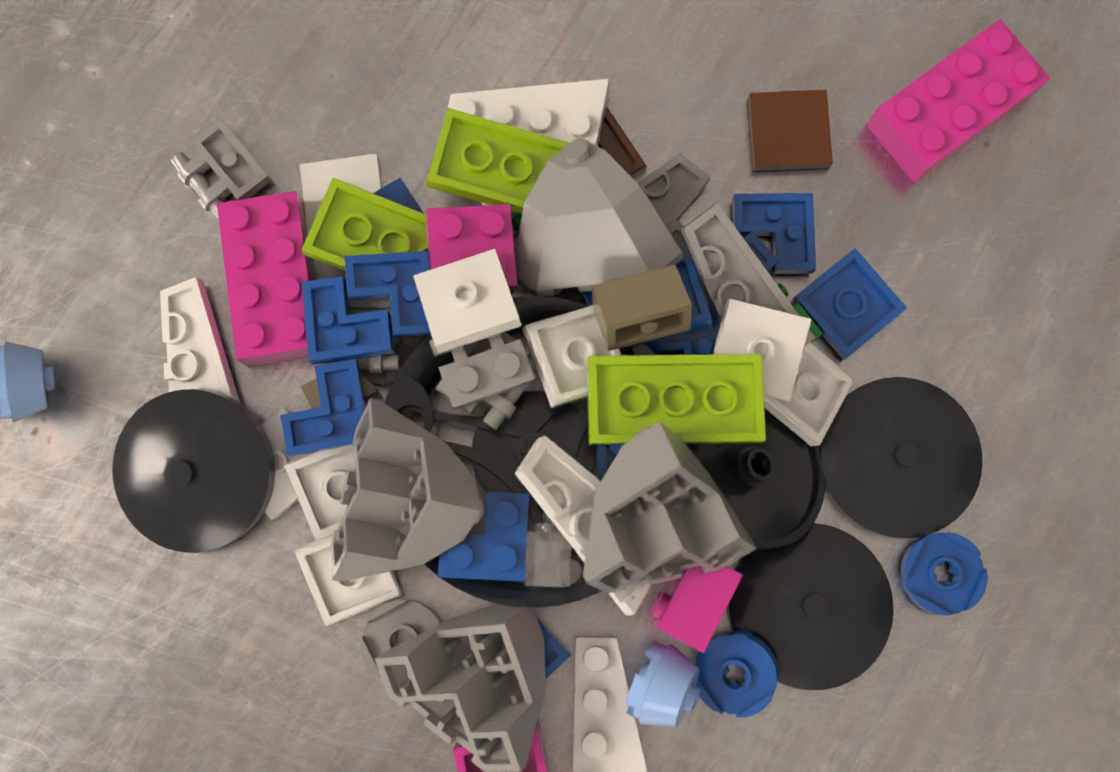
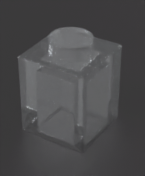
(547, 557)

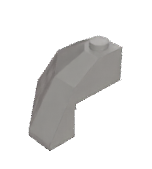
(588, 225)
(403, 499)
(659, 516)
(475, 682)

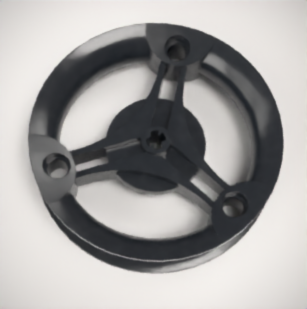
(499, 452)

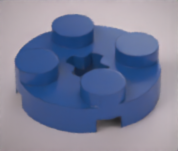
(965, 565)
(760, 673)

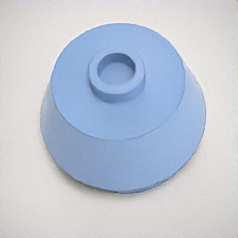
(23, 381)
(663, 687)

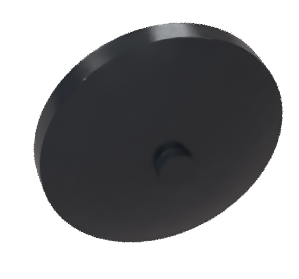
(901, 458)
(193, 470)
(768, 484)
(816, 607)

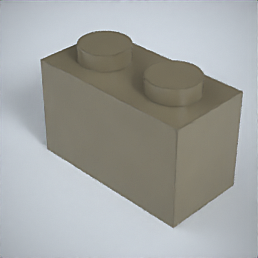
(641, 307)

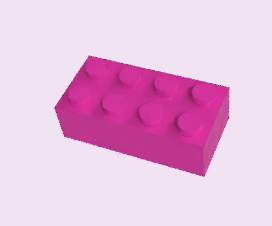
(957, 100)
(265, 276)

